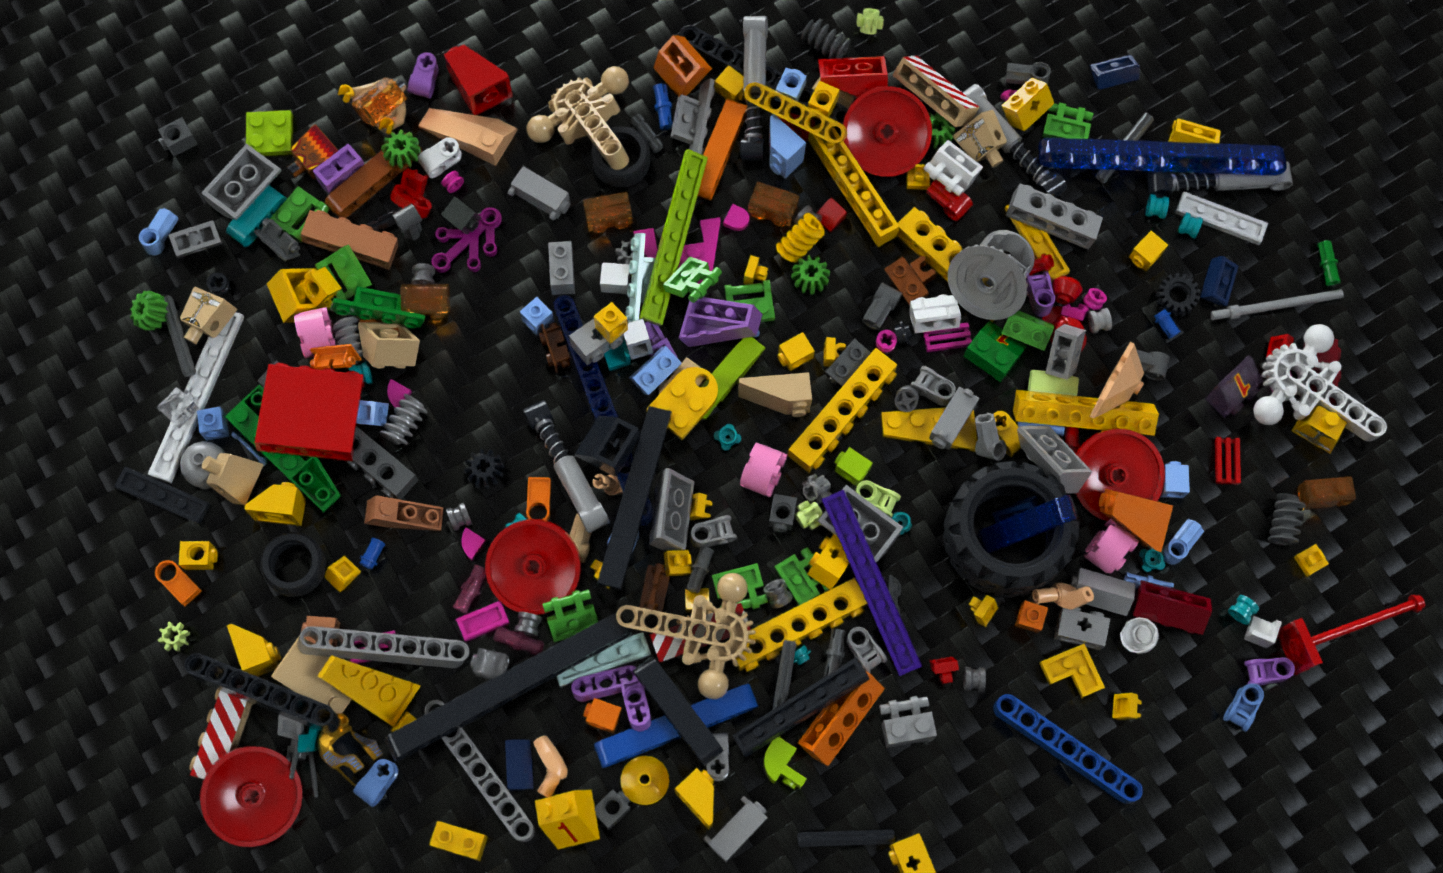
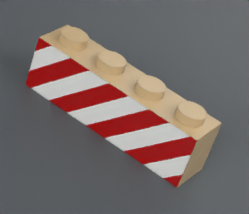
(936, 91)
(670, 647)
(222, 733)

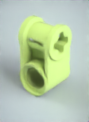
(879, 496)

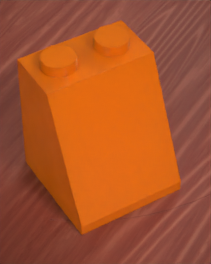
(1140, 516)

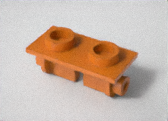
(337, 356)

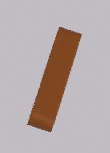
(362, 185)

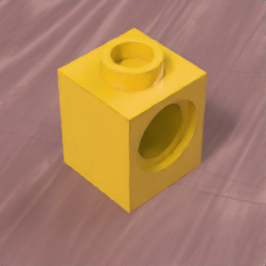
(730, 85)
(825, 93)
(1148, 251)
(319, 286)
(611, 322)
(795, 352)
(188, 551)

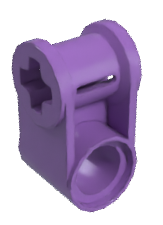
(423, 79)
(1038, 290)
(1264, 670)

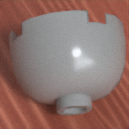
(192, 462)

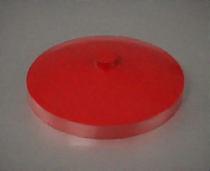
(887, 131)
(1121, 463)
(532, 565)
(250, 796)

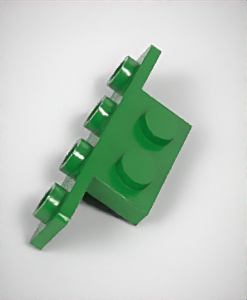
(377, 305)

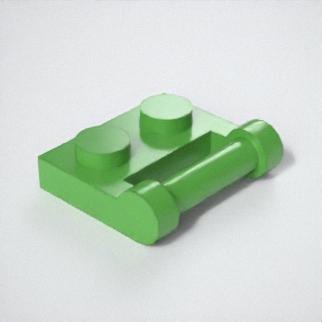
(294, 210)
(348, 269)
(763, 304)

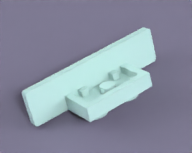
(641, 271)

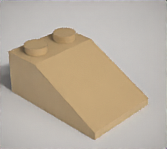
(780, 393)
(301, 673)

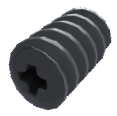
(825, 40)
(1285, 519)

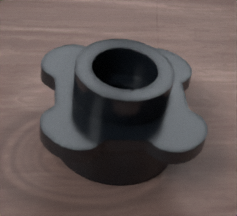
(903, 333)

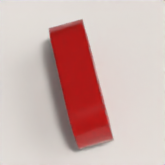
(405, 196)

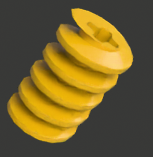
(800, 238)

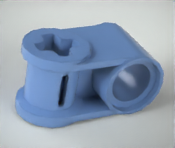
(1242, 710)
(374, 783)

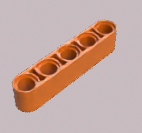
(721, 145)

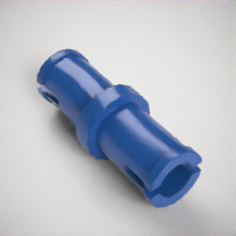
(663, 106)

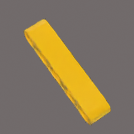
(784, 112)

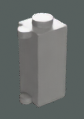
(540, 193)
(953, 418)
(1108, 592)
(737, 830)

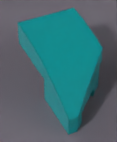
(308, 742)

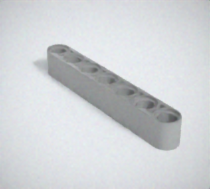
(373, 653)
(485, 781)

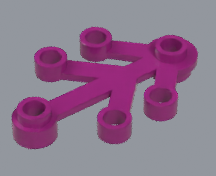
(470, 240)

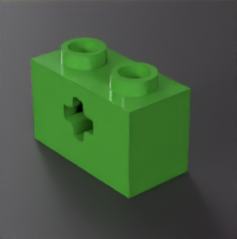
(1028, 330)

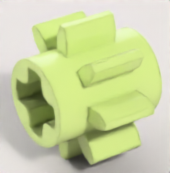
(869, 21)
(808, 515)
(180, 639)

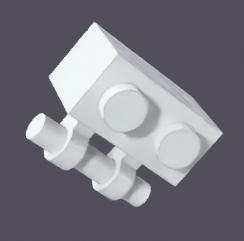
(953, 168)

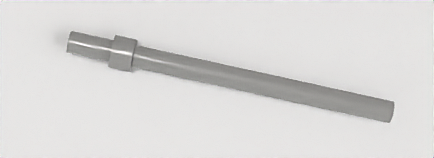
(1236, 311)

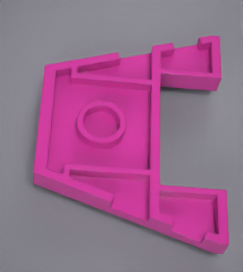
(703, 251)

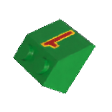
(994, 351)

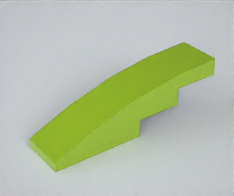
(734, 367)

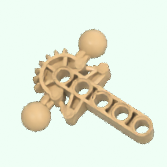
(584, 113)
(731, 589)

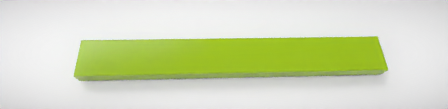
(673, 236)

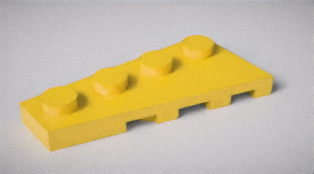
(919, 424)
(374, 690)

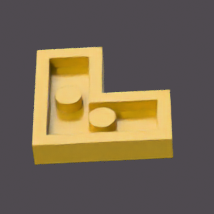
(1076, 664)

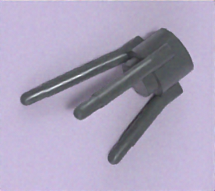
(292, 753)

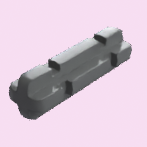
(643, 128)

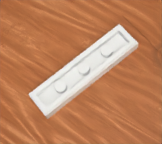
(1222, 218)

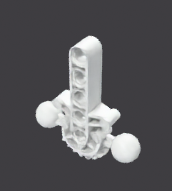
(1317, 339)

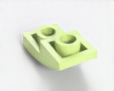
(1047, 383)

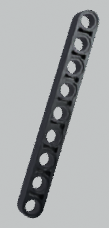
(723, 50)

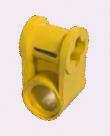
(1008, 432)

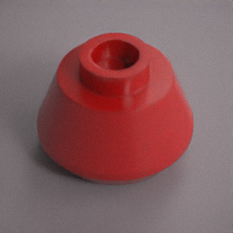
(1066, 289)

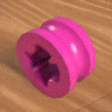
(452, 181)
(1095, 299)
(888, 334)

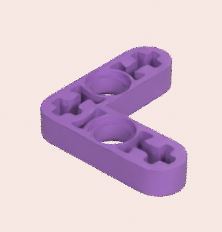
(625, 686)

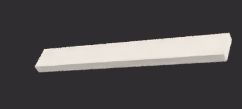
(200, 386)

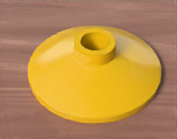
(644, 793)

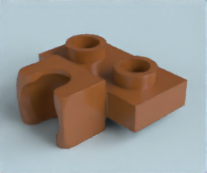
(910, 278)

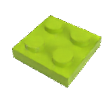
(270, 132)

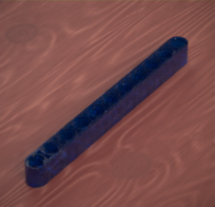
(1162, 156)
(592, 378)

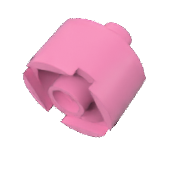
(314, 330)
(763, 469)
(1110, 547)

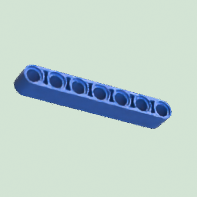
(661, 731)
(1079, 750)

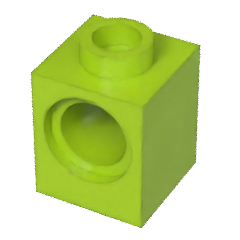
(852, 466)

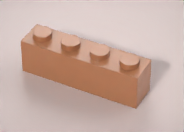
(334, 233)

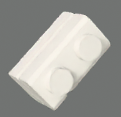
(934, 313)

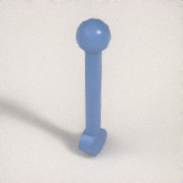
(235, 434)

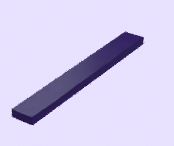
(871, 582)

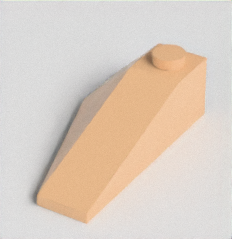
(475, 134)
(1121, 383)

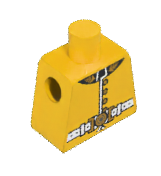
(1321, 428)

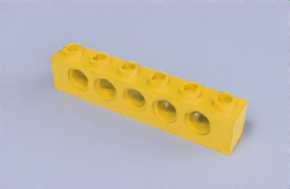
(855, 187)
(923, 245)
(876, 364)
(1076, 411)
(847, 592)

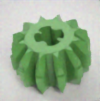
(941, 130)
(392, 149)
(810, 266)
(148, 310)

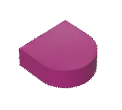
(737, 218)

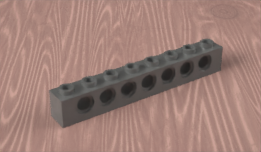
(402, 479)

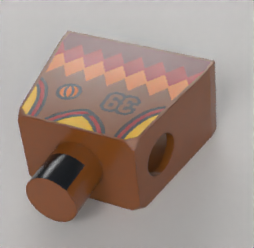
(310, 152)

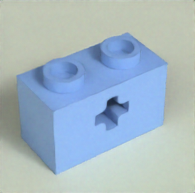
(655, 370)

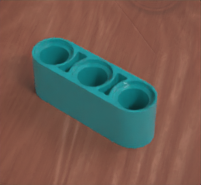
(263, 207)

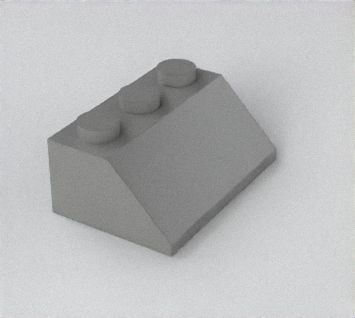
(240, 182)
(1053, 456)
(671, 511)
(876, 525)

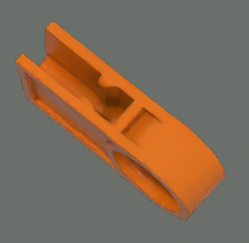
(539, 494)
(180, 586)

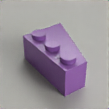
(718, 321)

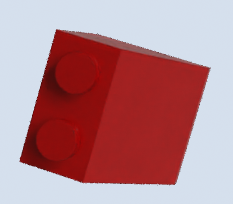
(477, 79)

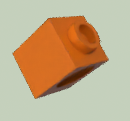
(1031, 616)
(602, 715)

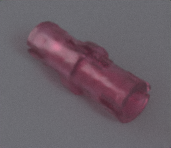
(470, 589)
(518, 641)

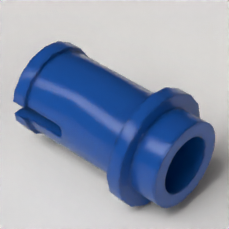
(1167, 323)
(372, 553)

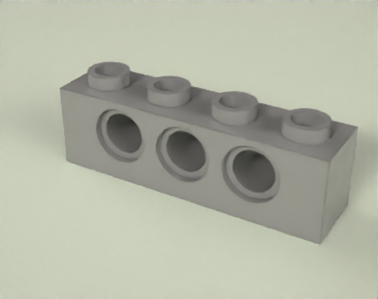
(1043, 218)

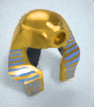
(339, 748)

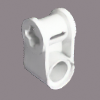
(438, 158)

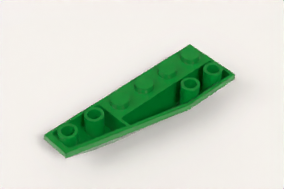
(302, 471)

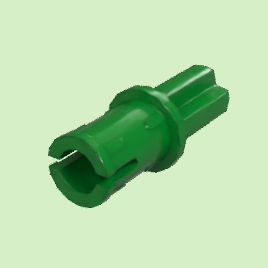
(1328, 263)

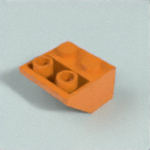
(680, 65)

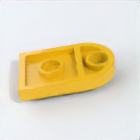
(687, 399)

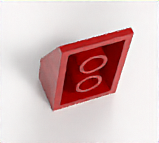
(854, 74)

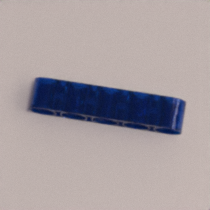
(1027, 524)

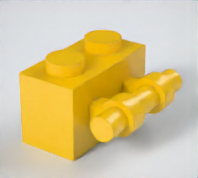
(1193, 133)

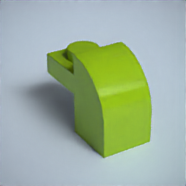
(776, 763)

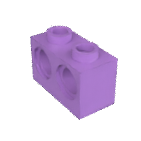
(338, 168)

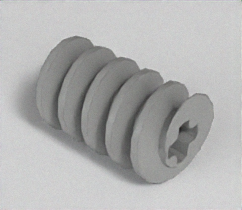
(347, 333)
(403, 421)

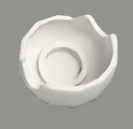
(1139, 635)

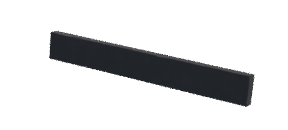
(634, 498)

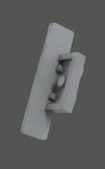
(692, 117)

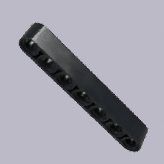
(270, 700)

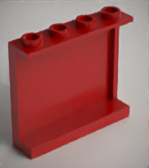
(309, 412)

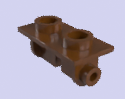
(557, 355)
(654, 588)

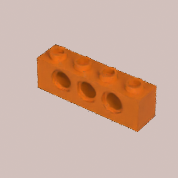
(839, 721)

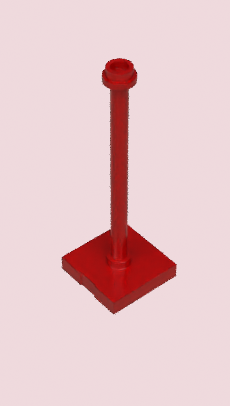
(1301, 647)

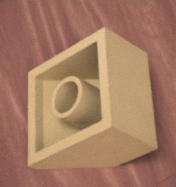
(384, 347)

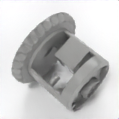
(1005, 274)

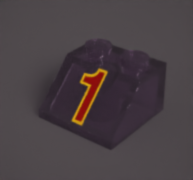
(1235, 388)

